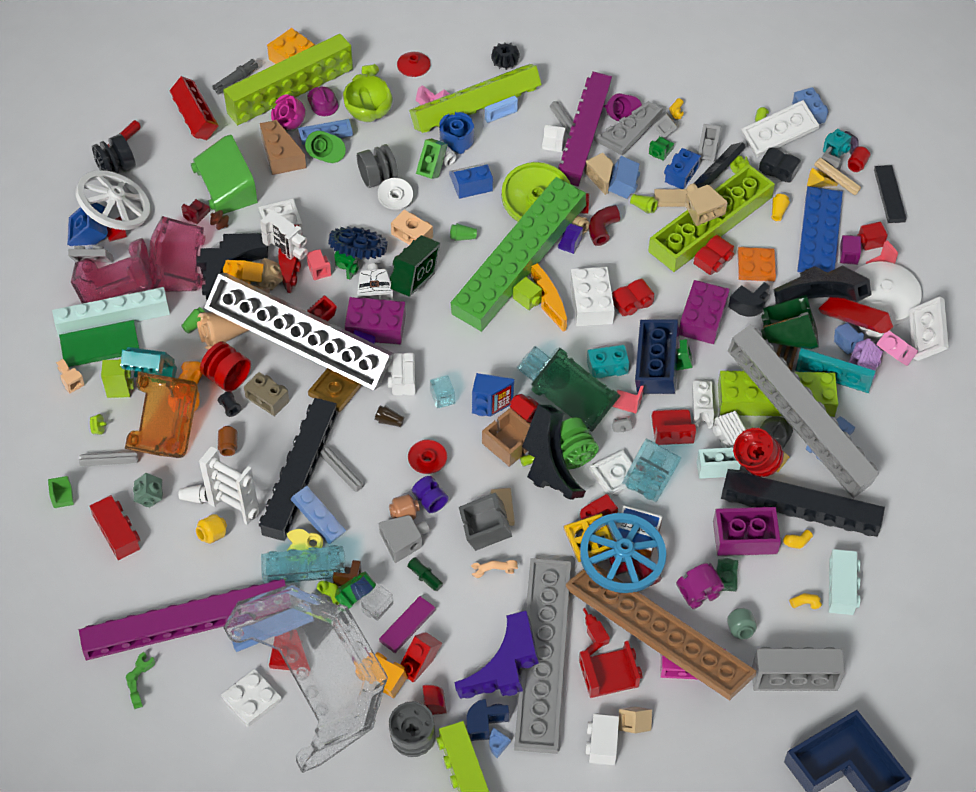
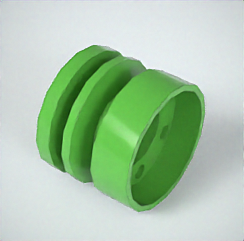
(577, 443)

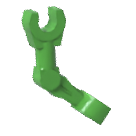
(132, 678)

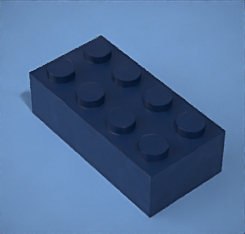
(657, 356)

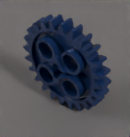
(357, 242)

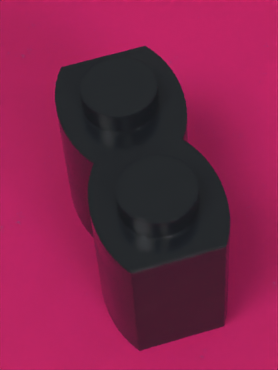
(779, 165)

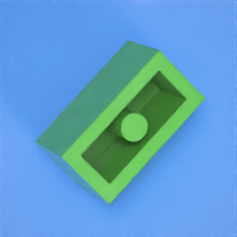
(431, 158)

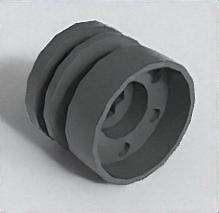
(376, 165)
(408, 718)

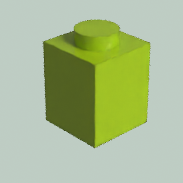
(527, 293)

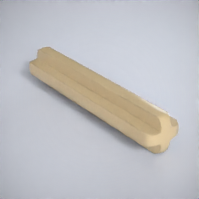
(837, 176)

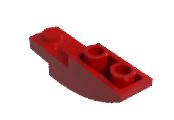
(289, 269)

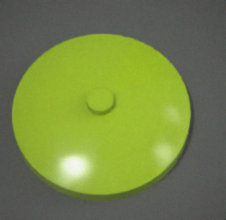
(525, 185)

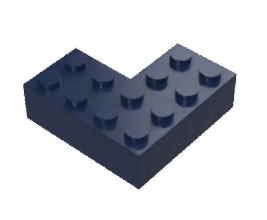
(847, 750)

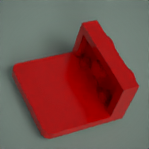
(673, 427)

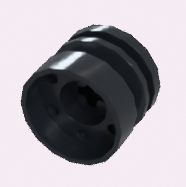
(116, 155)

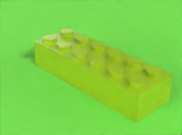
(742, 395)

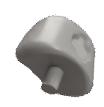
(622, 425)

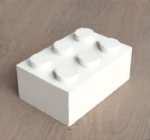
(591, 296)

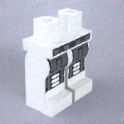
(283, 235)

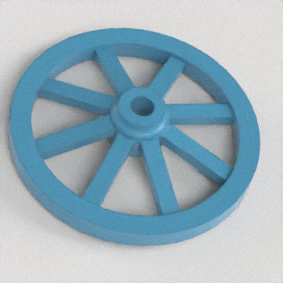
(621, 554)

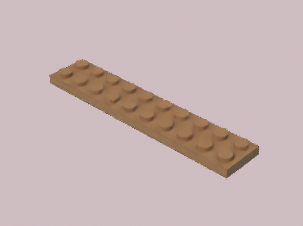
(665, 634)

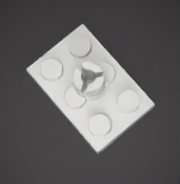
(929, 328)

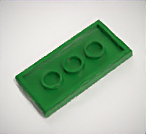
(98, 343)

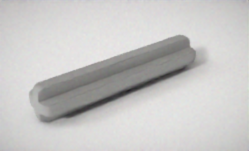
(562, 116)
(108, 458)
(341, 469)

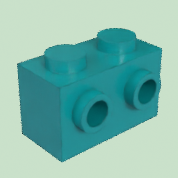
(608, 361)

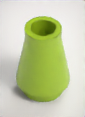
(645, 203)

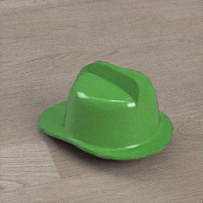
(325, 147)

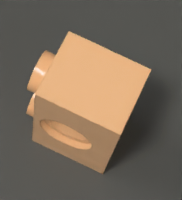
(409, 227)

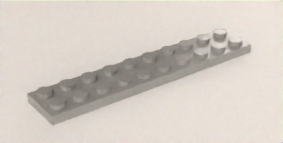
(542, 684)

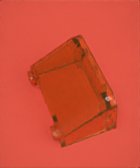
(165, 416)

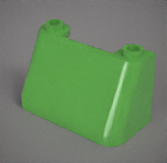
(226, 176)

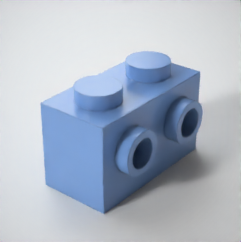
(813, 102)
(624, 177)

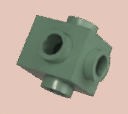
(147, 490)

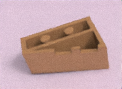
(281, 149)

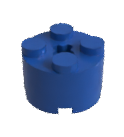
(457, 131)

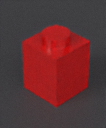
(872, 236)

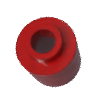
(858, 159)

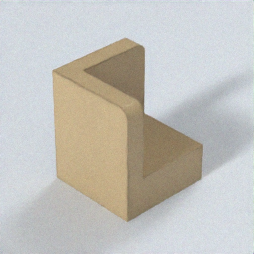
(635, 719)

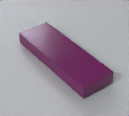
(407, 624)

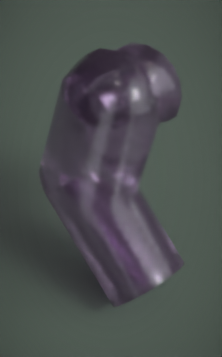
(854, 142)

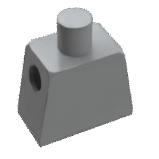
(402, 536)

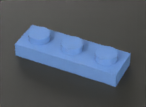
(338, 128)
(318, 514)

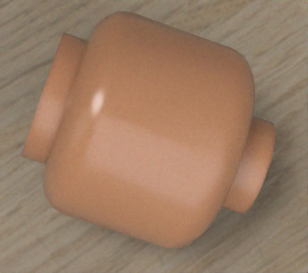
(404, 506)

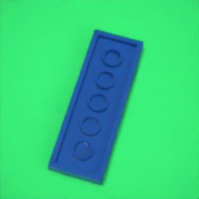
(820, 229)

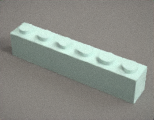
(110, 311)

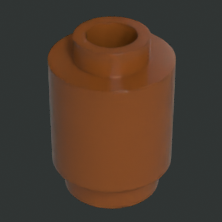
(227, 440)

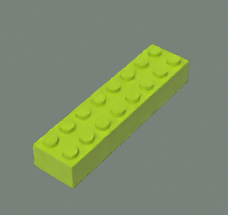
(291, 77)
(682, 239)

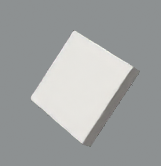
(611, 473)

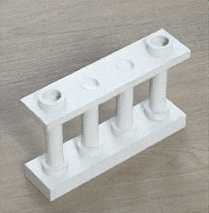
(217, 490)

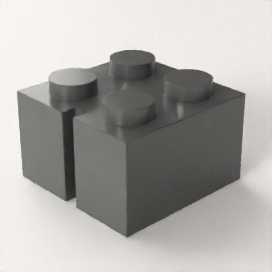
(487, 520)

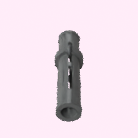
(240, 72)

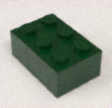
(414, 265)

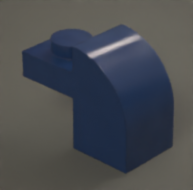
(480, 716)

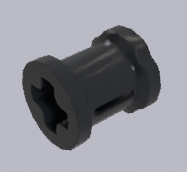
(228, 402)

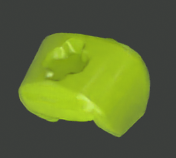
(370, 70)
(97, 424)

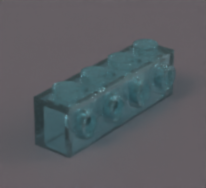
(303, 564)

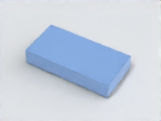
(501, 109)

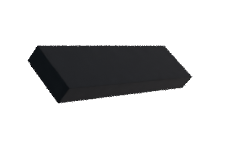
(720, 164)
(890, 194)

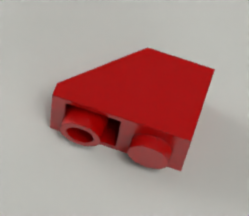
(420, 655)

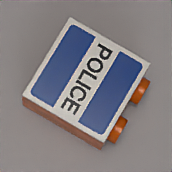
(641, 535)

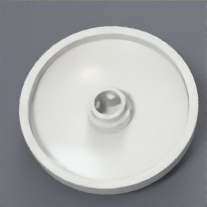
(892, 286)

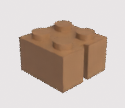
(509, 439)

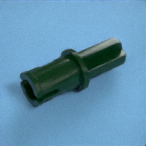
(424, 574)

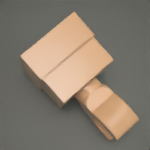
(70, 378)

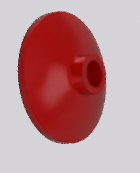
(413, 64)
(427, 450)

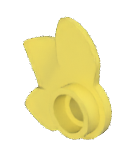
(300, 539)

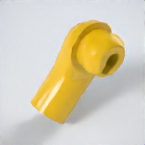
(675, 109)
(796, 541)
(805, 598)

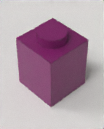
(850, 249)

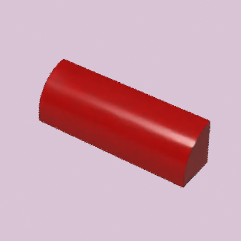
(857, 314)

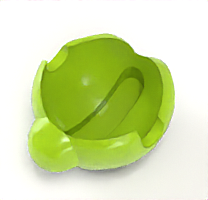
(367, 98)

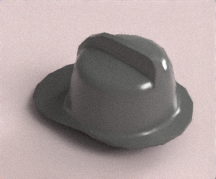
(778, 429)

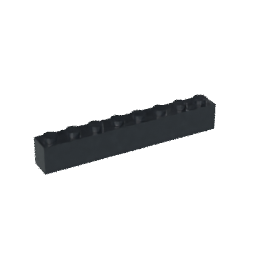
(298, 469)
(803, 503)

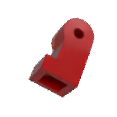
(602, 505)

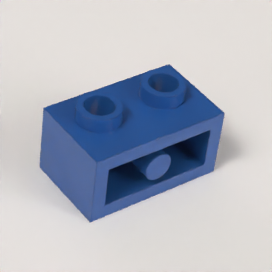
(682, 168)

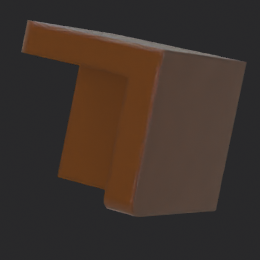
(341, 578)

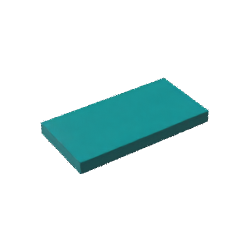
(845, 372)

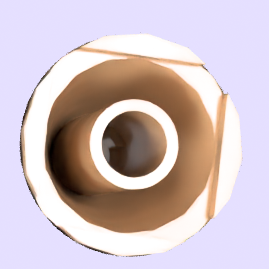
(215, 328)

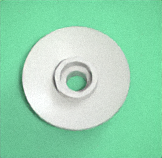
(396, 187)

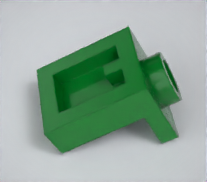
(660, 148)
(348, 263)
(684, 356)

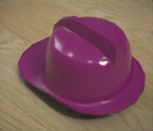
(323, 101)
(621, 106)

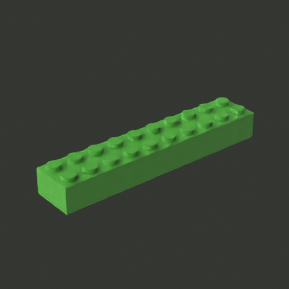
(518, 251)

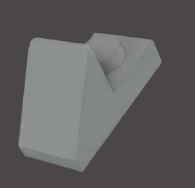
(709, 142)

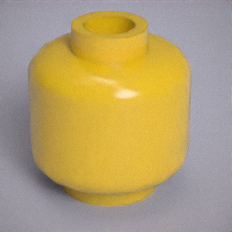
(211, 528)

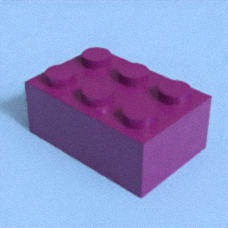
(703, 312)
(377, 318)
(746, 531)

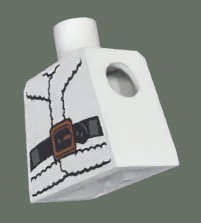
(374, 284)

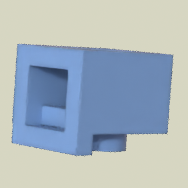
(847, 337)

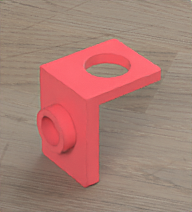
(888, 254)
(628, 401)

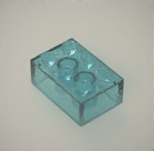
(651, 470)

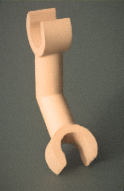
(508, 566)

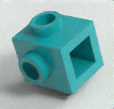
(839, 142)

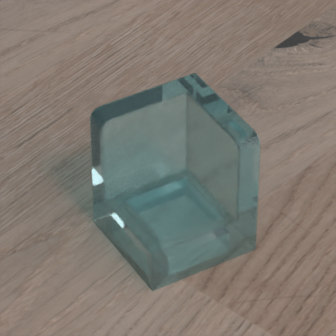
(442, 391)

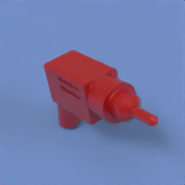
(596, 633)

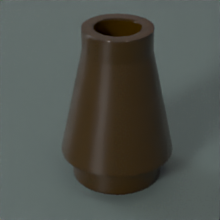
(388, 416)

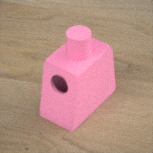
(896, 347)

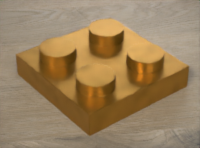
(334, 388)

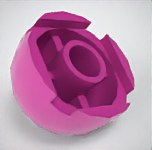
(288, 112)

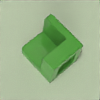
(60, 492)

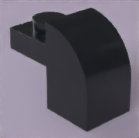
(749, 303)

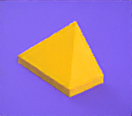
(820, 179)

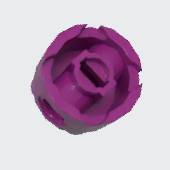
(700, 585)

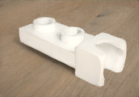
(702, 403)

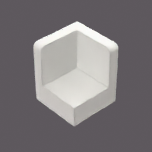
(553, 138)

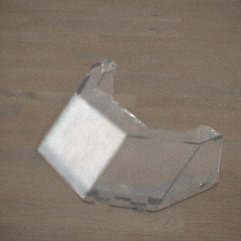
(326, 659)

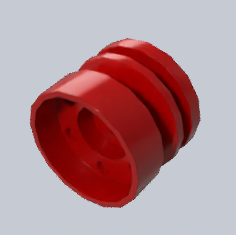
(225, 366)
(758, 452)

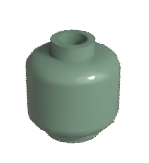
(741, 623)

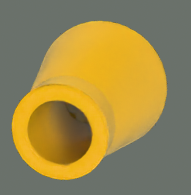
(779, 206)

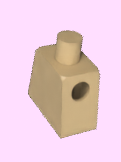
(704, 203)

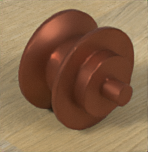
(219, 220)

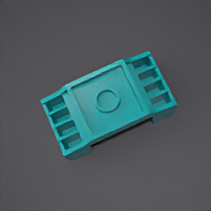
(148, 362)

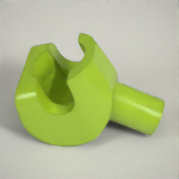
(739, 163)

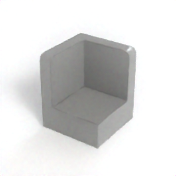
(665, 124)
(832, 160)

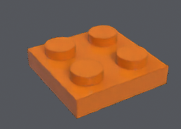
(756, 264)

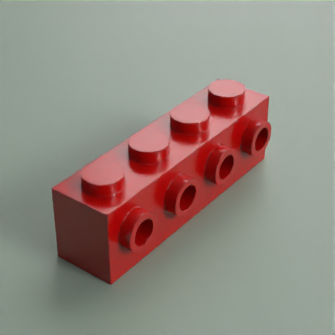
(193, 108)

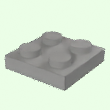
(97, 254)

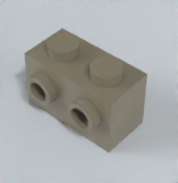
(266, 393)

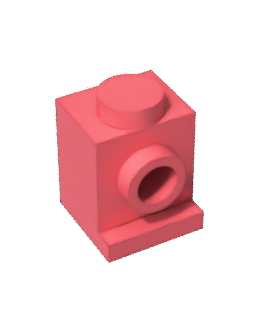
(318, 265)

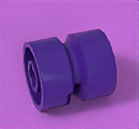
(430, 494)

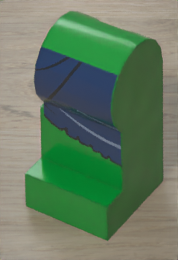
(355, 589)

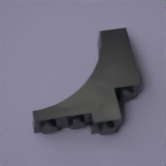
(233, 247)
(817, 284)
(544, 444)

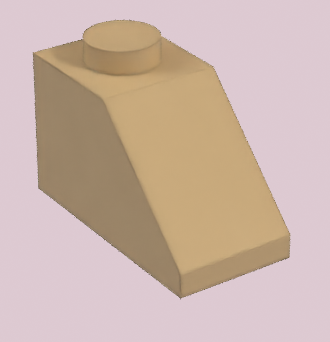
(600, 171)

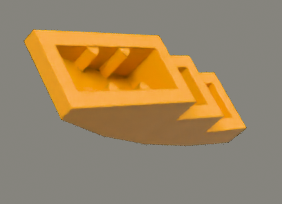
(551, 301)

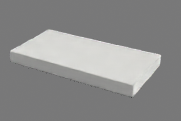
(780, 128)

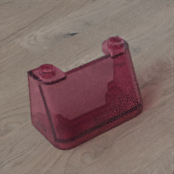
(174, 255)
(115, 279)

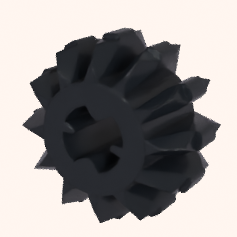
(505, 55)

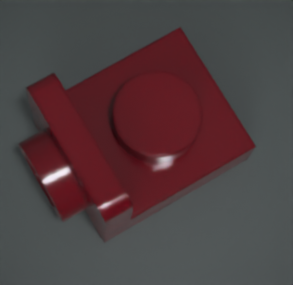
(195, 211)

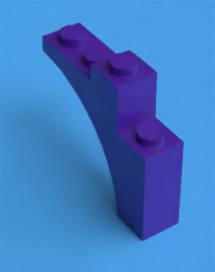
(502, 671)

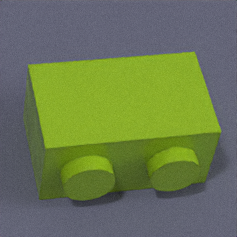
(116, 380)

